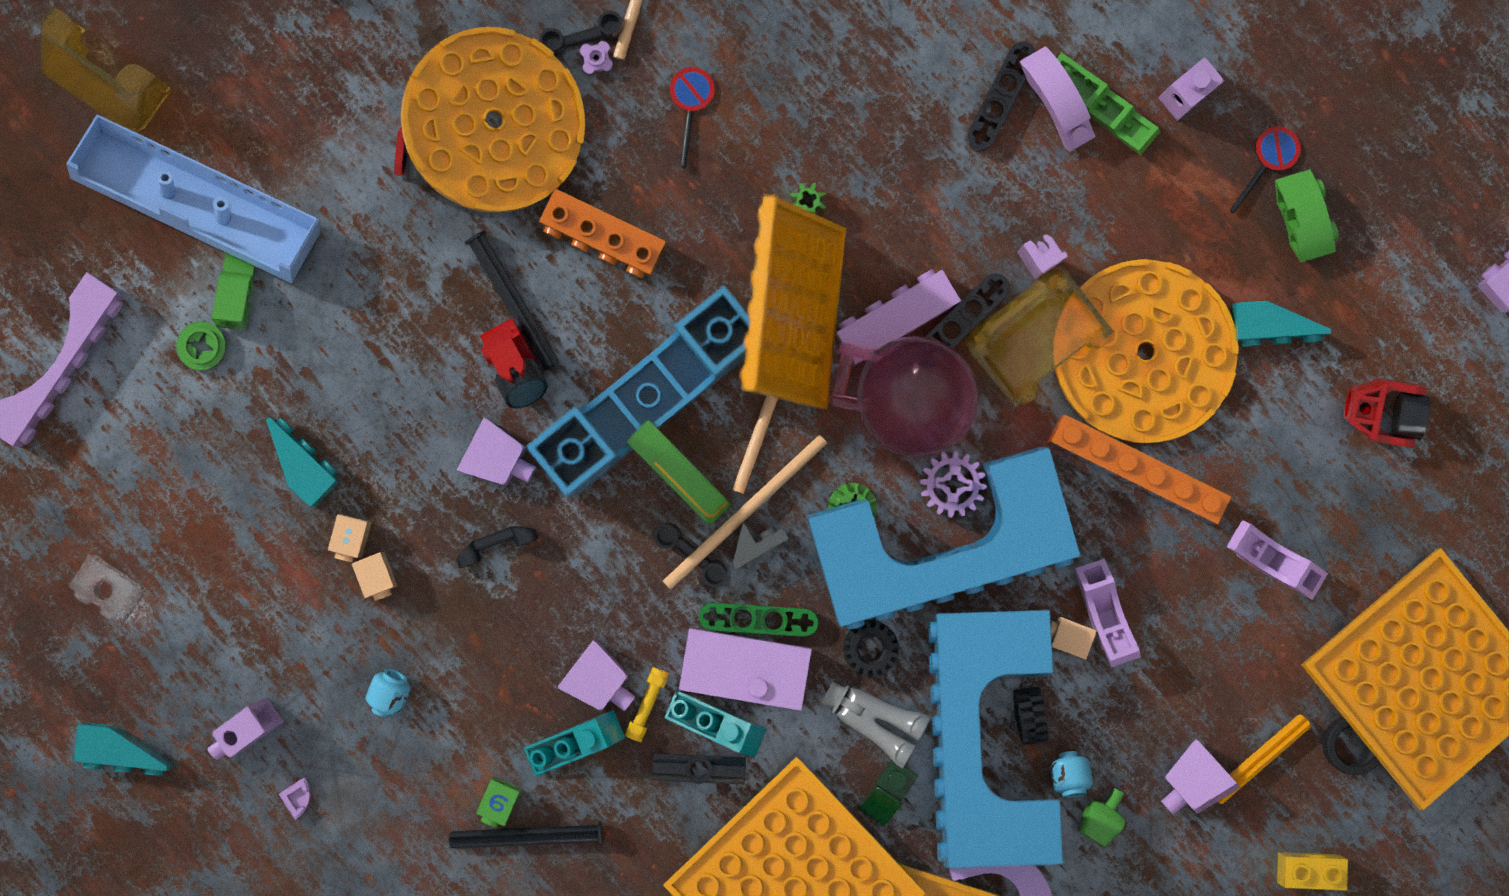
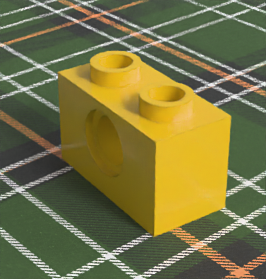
(1312, 871)

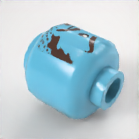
(388, 693)
(1071, 775)

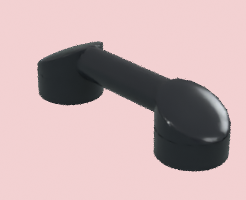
(609, 28)
(669, 536)
(471, 555)

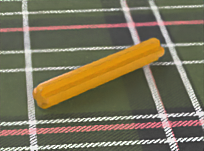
(1268, 752)

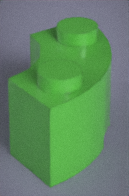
(1306, 215)

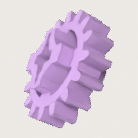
(953, 470)

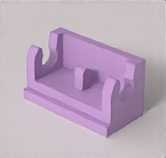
(1041, 259)

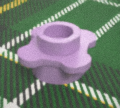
(591, 65)

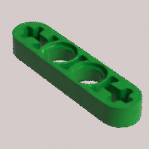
(758, 619)

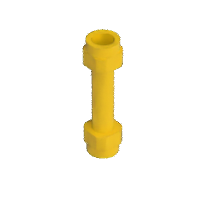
(636, 728)

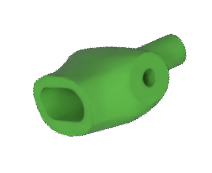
(1101, 821)

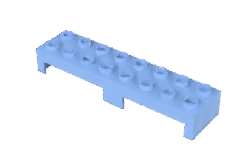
(193, 198)

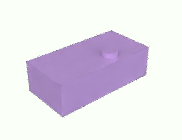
(745, 668)

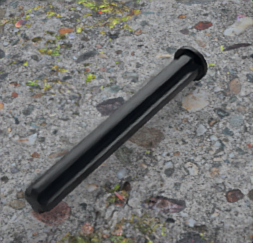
(512, 300)
(527, 836)

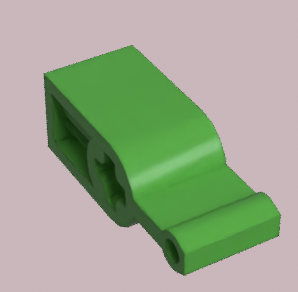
(233, 294)

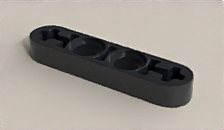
(998, 95)
(962, 319)

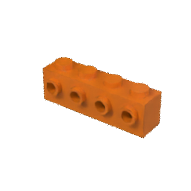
(602, 233)

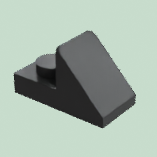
(749, 550)

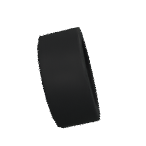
(1329, 751)

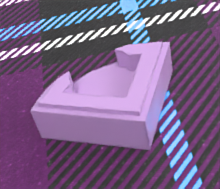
(297, 797)

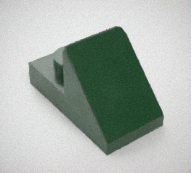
(888, 793)

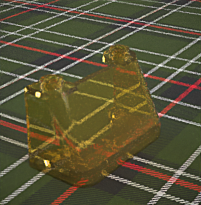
(126, 100)
(1037, 334)

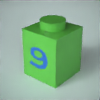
(498, 802)

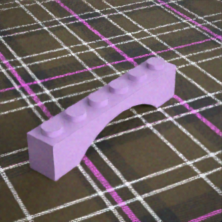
(90, 309)

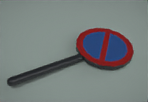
(691, 91)
(1276, 150)

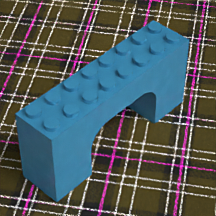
(656, 389)
(1027, 535)
(974, 821)

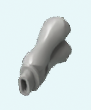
(861, 709)

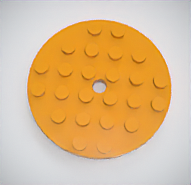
(447, 112)
(1190, 360)

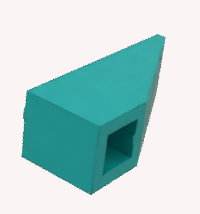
(1269, 321)
(301, 469)
(715, 724)
(574, 743)
(113, 746)

